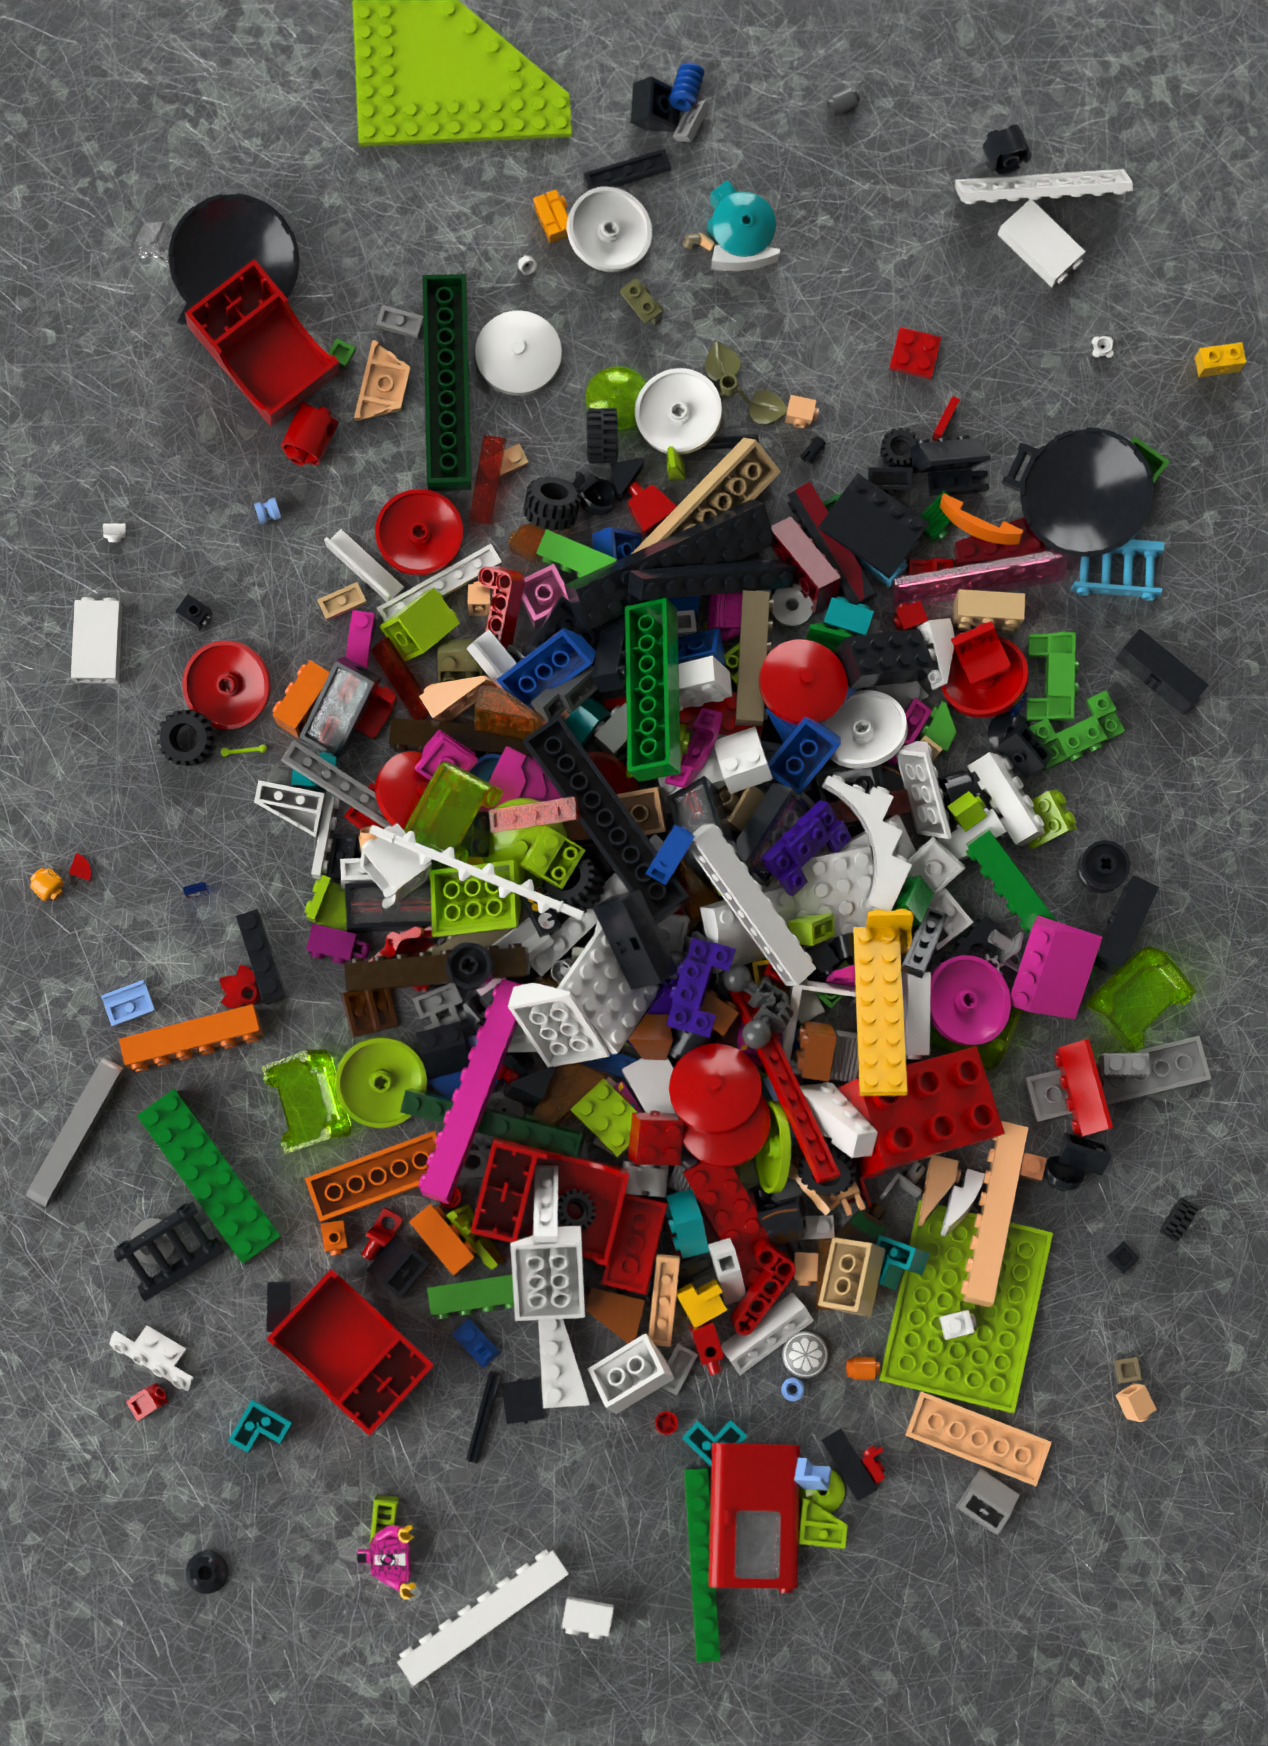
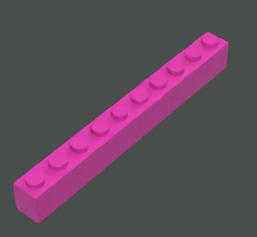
(471, 1097)

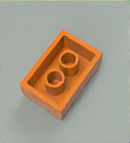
(300, 698)
(443, 1239)

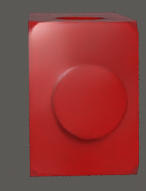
(648, 507)
(704, 1337)

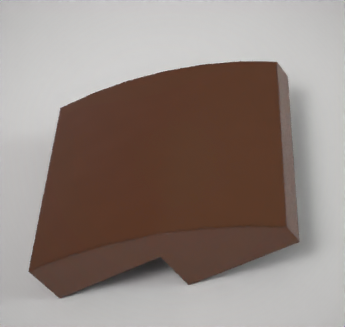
(369, 1011)

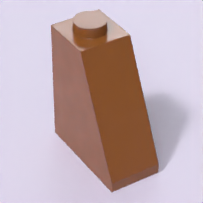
(616, 1312)

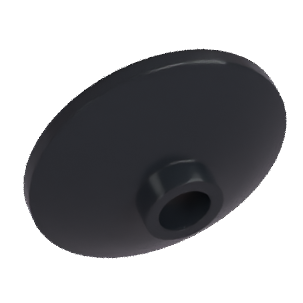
(998, 727)

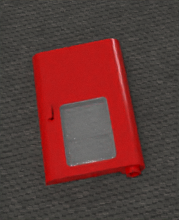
(754, 1516)

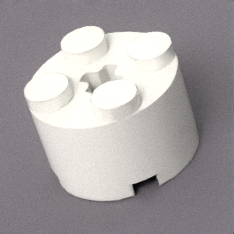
(646, 1179)

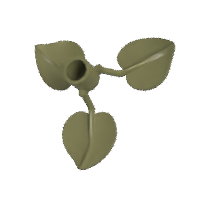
(723, 365)

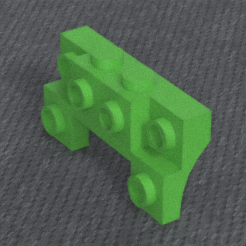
(1059, 676)
(1083, 736)

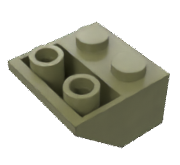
(456, 661)

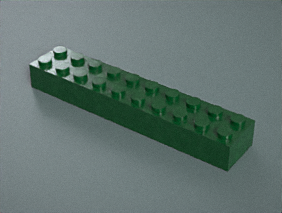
(446, 382)

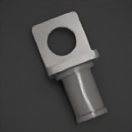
(1009, 947)
(907, 1182)

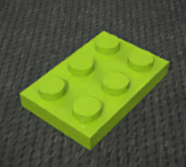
(606, 1116)

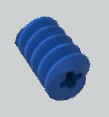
(686, 86)

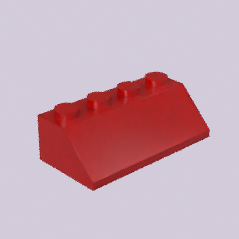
(1083, 1089)

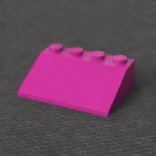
(1054, 969)

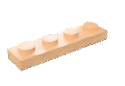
(663, 1299)

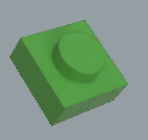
(343, 352)

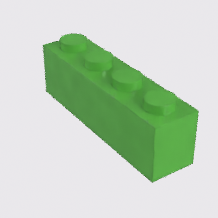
(571, 554)
(471, 1295)

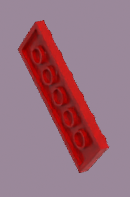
(730, 1214)

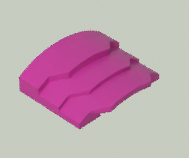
(520, 778)

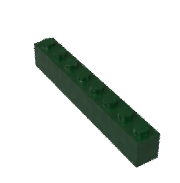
(499, 1124)

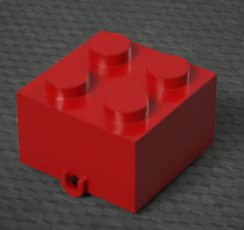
(655, 1138)

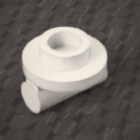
(114, 532)

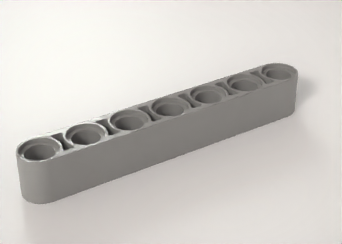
(75, 1132)

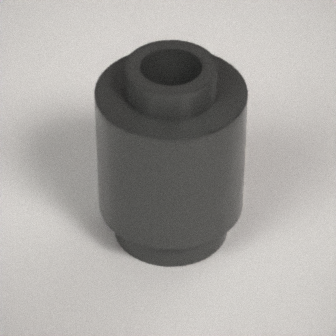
(843, 101)

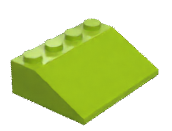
(474, 903)

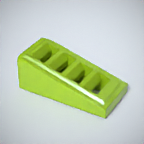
(675, 465)
(383, 1500)

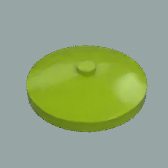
(516, 843)
(375, 1078)
(775, 1157)

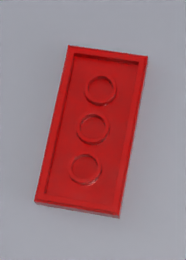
(635, 1244)

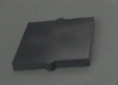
(522, 1401)

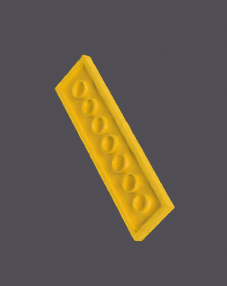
(879, 1012)

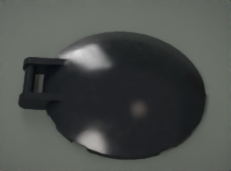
(222, 238)
(1084, 491)

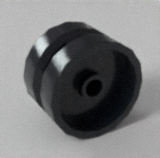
(1112, 857)

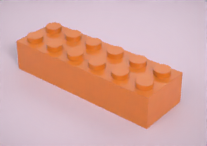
(191, 1037)
(371, 1178)

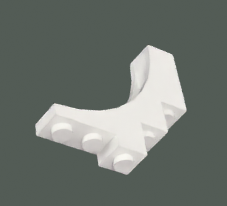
(883, 837)

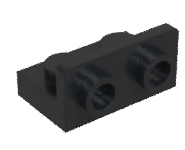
(343, 847)

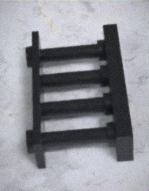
(169, 1273)

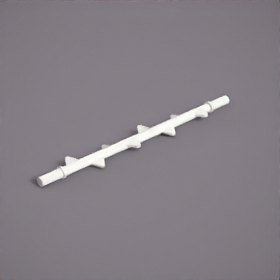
(487, 873)

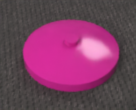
(968, 1000)

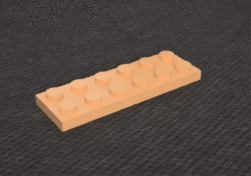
(978, 1438)

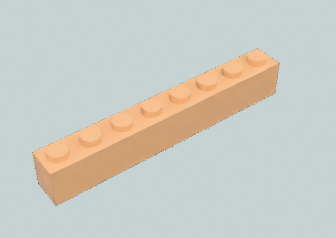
(995, 1215)

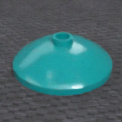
(742, 238)

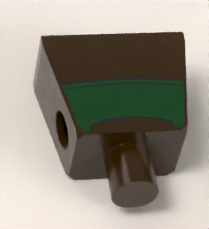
(864, 1226)

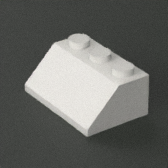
(630, 1374)

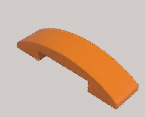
(977, 527)

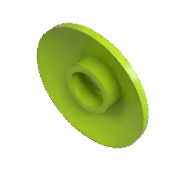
(833, 1497)

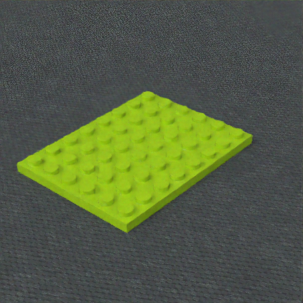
(977, 1366)

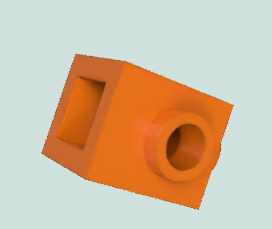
(334, 1237)

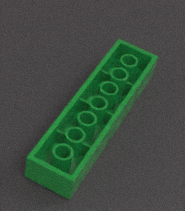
(652, 690)
(209, 1177)

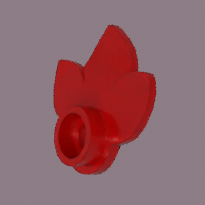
(237, 986)

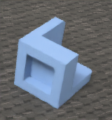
(812, 1476)

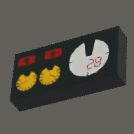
(543, 923)

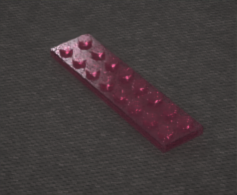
(987, 576)

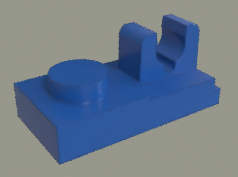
(476, 1343)

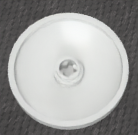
(609, 229)
(518, 353)
(678, 410)
(869, 728)

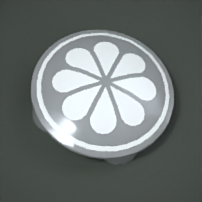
(805, 1354)

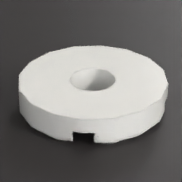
(791, 618)

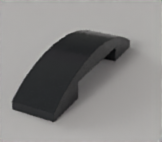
(475, 1012)

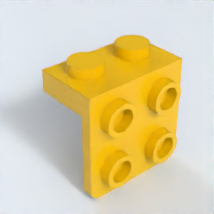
(899, 918)

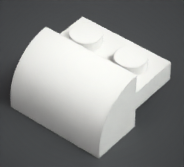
(956, 920)

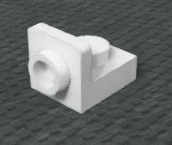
(957, 1324)

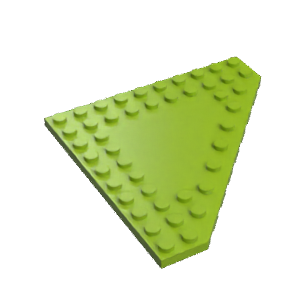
(446, 78)

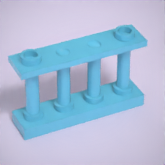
(1149, 549)

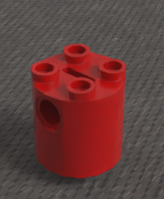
(309, 435)

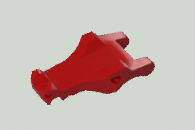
(403, 942)

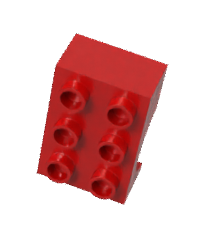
(261, 343)
(943, 1110)
(508, 1192)
(351, 1352)

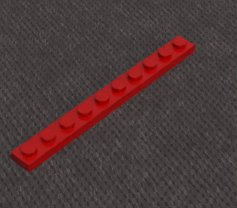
(791, 1099)

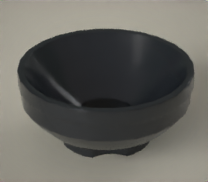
(1062, 1176)
(219, 1572)

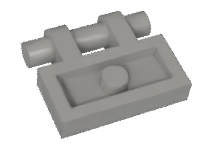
(438, 1001)

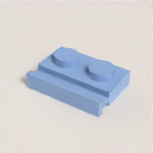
(128, 1003)

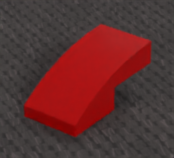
(917, 566)

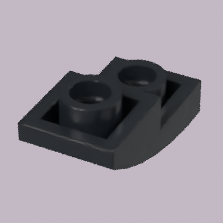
(277, 1304)

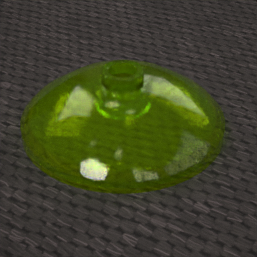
(601, 392)

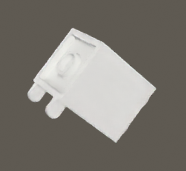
(393, 867)

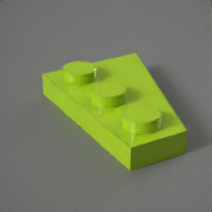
(485, 1248)

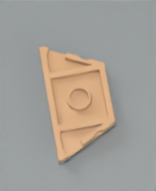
(382, 384)

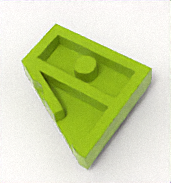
(821, 1527)

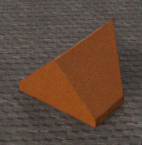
(652, 1037)

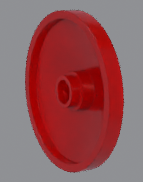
(419, 532)
(802, 681)
(227, 684)
(992, 695)
(400, 787)
(715, 1089)
(733, 1147)

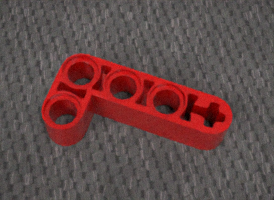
(505, 601)
(758, 1291)

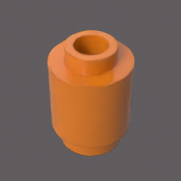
(862, 1368)

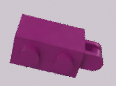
(335, 945)

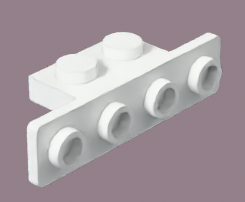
(155, 1353)

